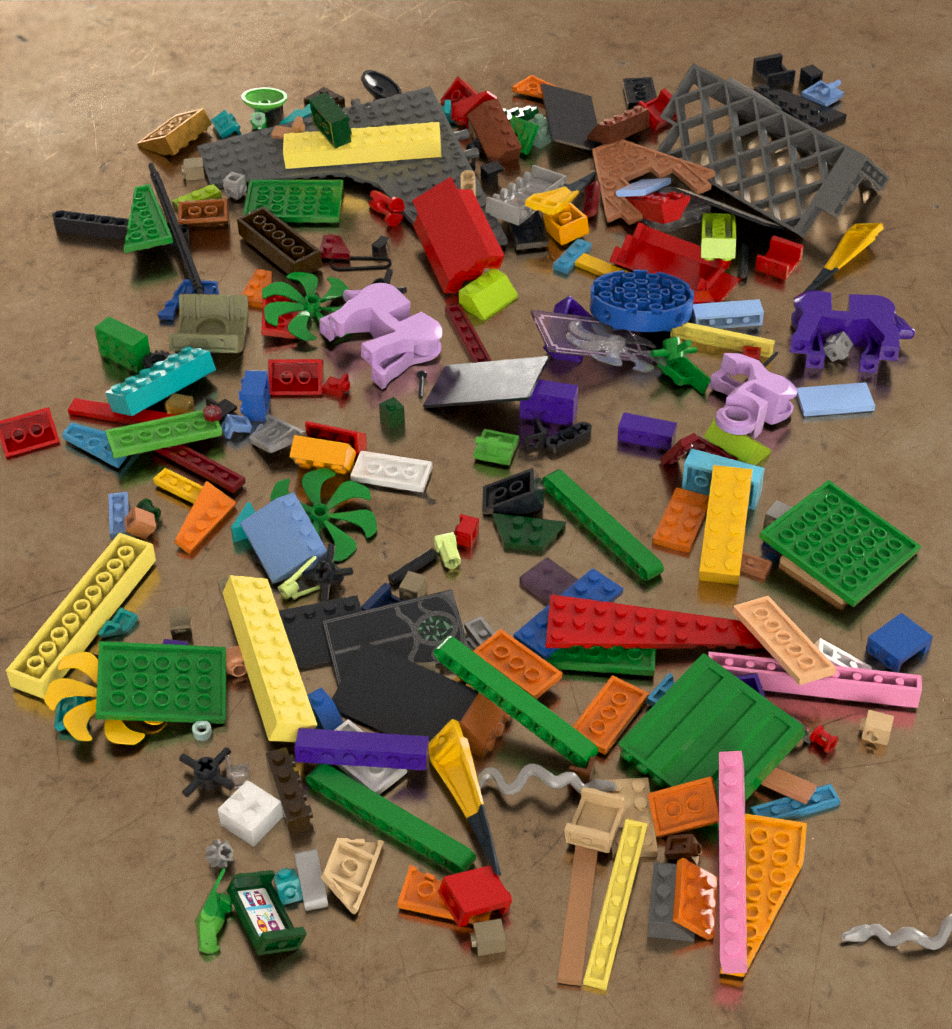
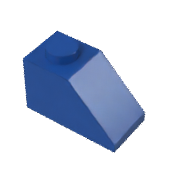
(324, 710)

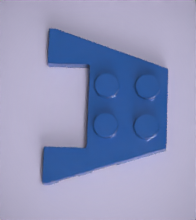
(185, 287)

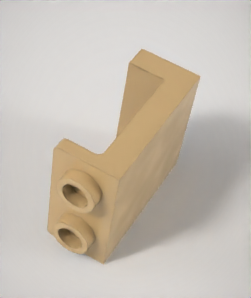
(596, 820)

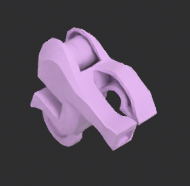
(751, 403)

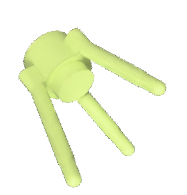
(290, 587)

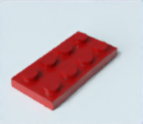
(283, 321)

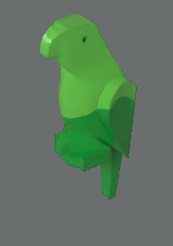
(212, 917)

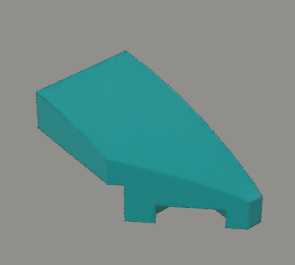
(120, 624)

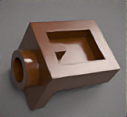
(683, 847)

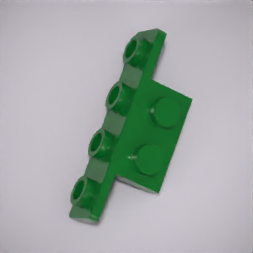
(686, 372)

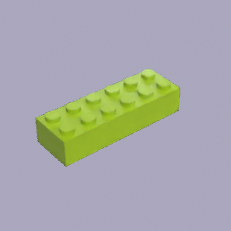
(718, 236)

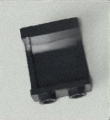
(772, 71)

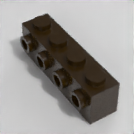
(288, 791)

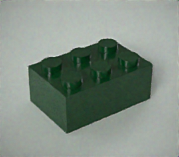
(330, 120)

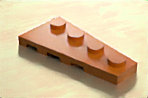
(204, 516)
(422, 896)

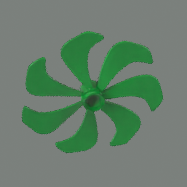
(309, 305)
(320, 515)

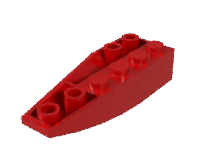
(661, 206)

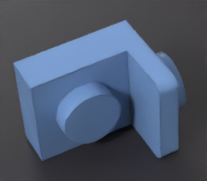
(235, 423)

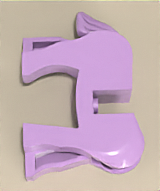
(397, 336)

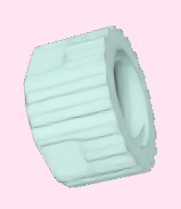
(202, 736)

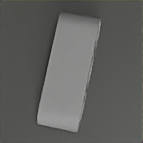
(309, 877)

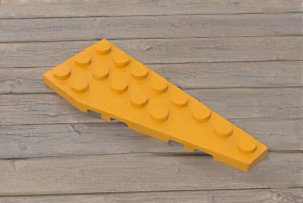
(772, 864)

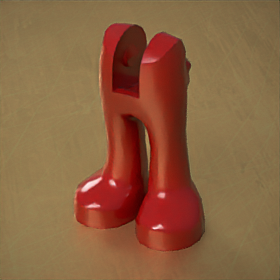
(395, 205)

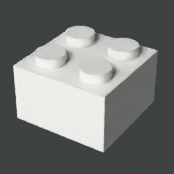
(250, 813)

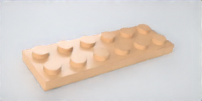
(784, 640)

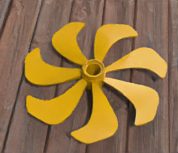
(78, 717)

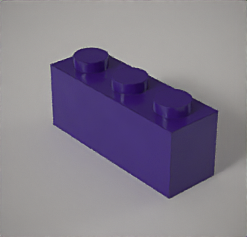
(647, 431)

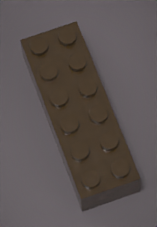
(279, 242)

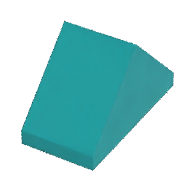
(237, 531)

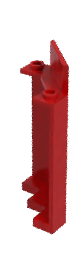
(455, 235)
(674, 256)

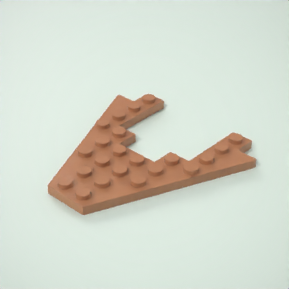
(625, 160)

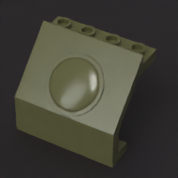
(211, 323)

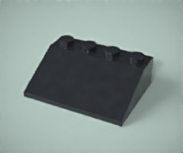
(306, 631)

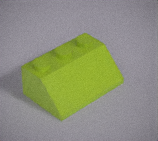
(487, 294)
(741, 446)

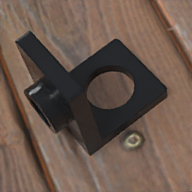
(225, 405)
(540, 434)

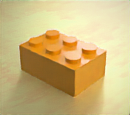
(321, 453)

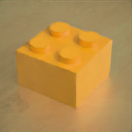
(567, 224)

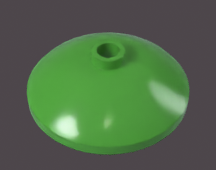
(264, 98)

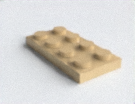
(637, 809)

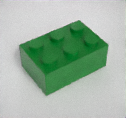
(122, 343)

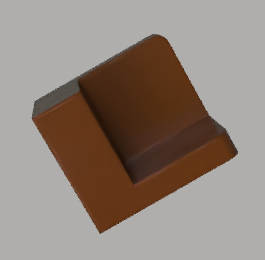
(584, 773)

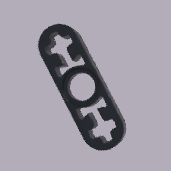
(579, 432)

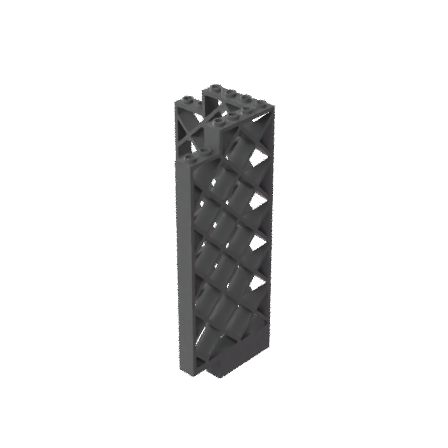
(833, 189)

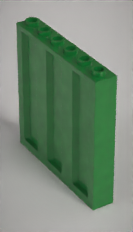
(708, 715)

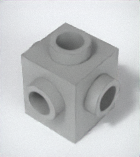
(235, 185)
(837, 346)

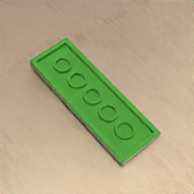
(161, 433)

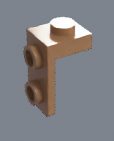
(297, 127)

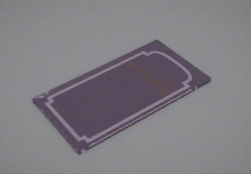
(555, 326)

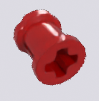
(829, 744)

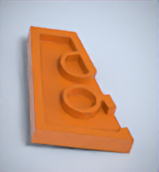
(530, 86)

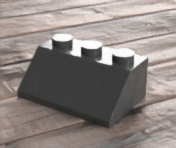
(662, 904)

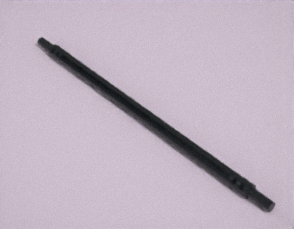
(176, 230)

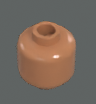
(234, 662)

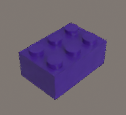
(551, 403)

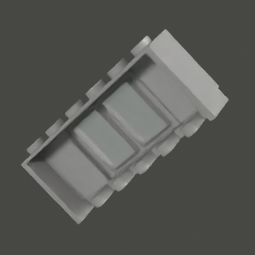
(511, 201)

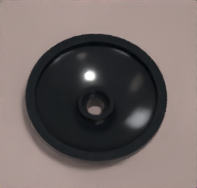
(379, 84)

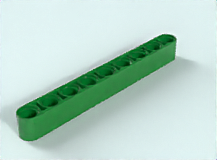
(603, 525)
(515, 702)
(391, 819)

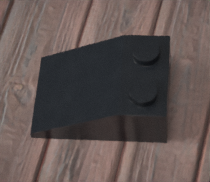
(514, 494)

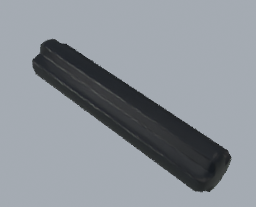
(743, 261)
(412, 566)

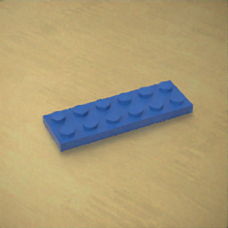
(590, 586)

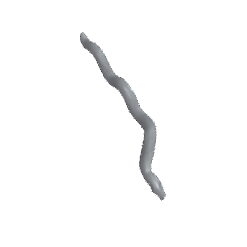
(545, 776)
(863, 932)

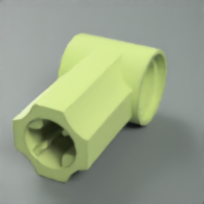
(447, 547)

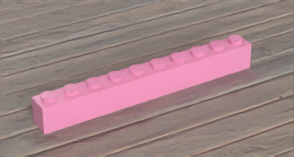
(846, 684)
(732, 863)

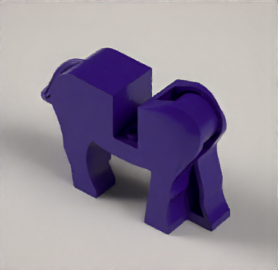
(867, 323)

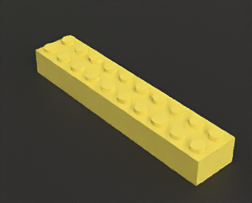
(367, 146)
(81, 614)
(268, 658)

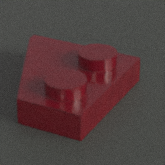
(334, 247)

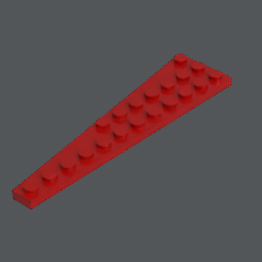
(610, 624)

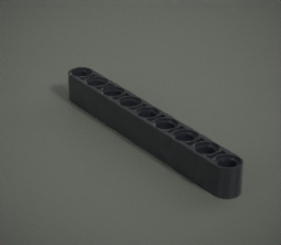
(100, 225)

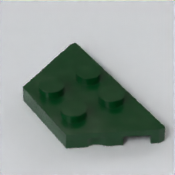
(526, 532)

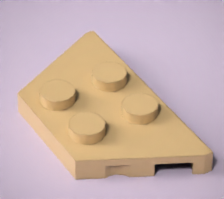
(350, 869)

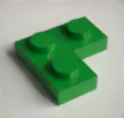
(526, 131)

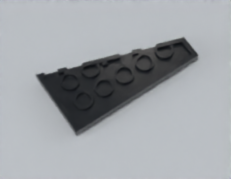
(801, 108)

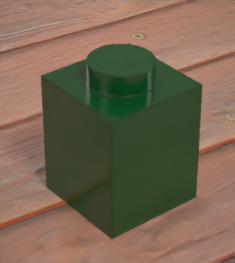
(392, 413)

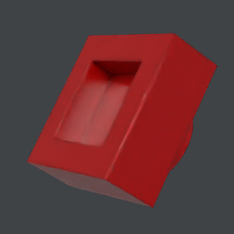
(753, 352)

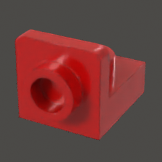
(336, 386)

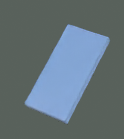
(643, 187)
(835, 399)

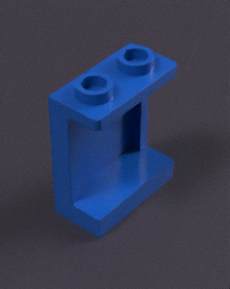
(898, 642)

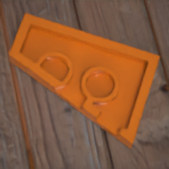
(255, 285)

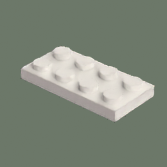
(391, 471)
(374, 778)

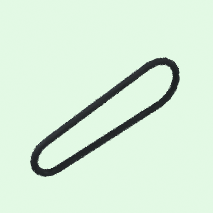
(362, 267)

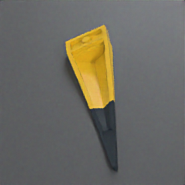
(556, 200)
(852, 243)
(454, 763)

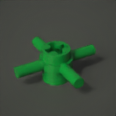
(674, 349)

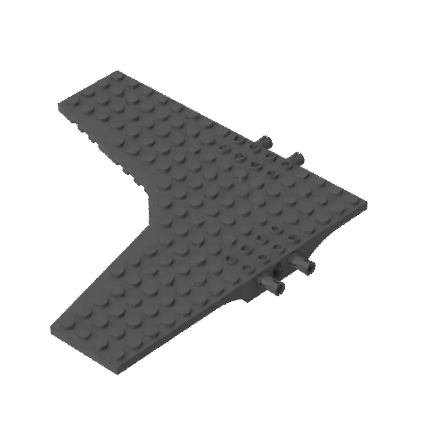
(262, 157)

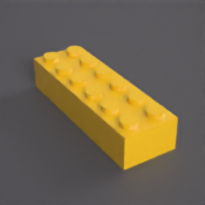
(725, 525)

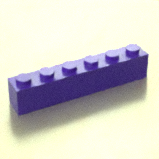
(362, 749)

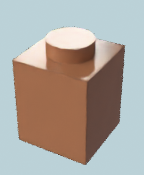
(140, 523)

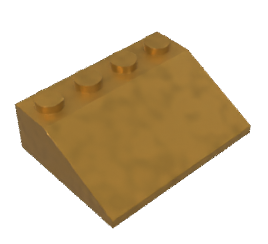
(177, 132)

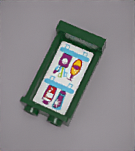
(263, 913)

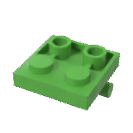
(495, 446)

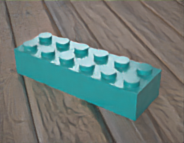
(160, 380)

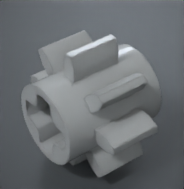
(219, 853)

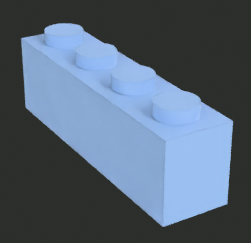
(728, 314)

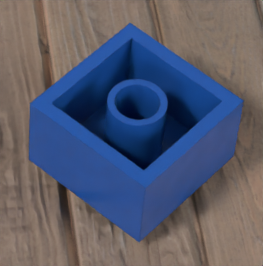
(255, 395)

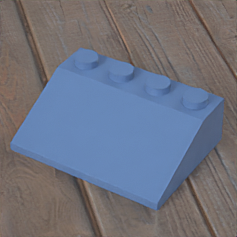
(283, 538)

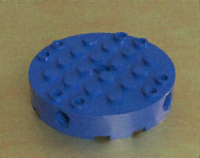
(641, 301)

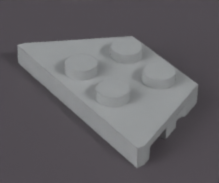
(275, 434)

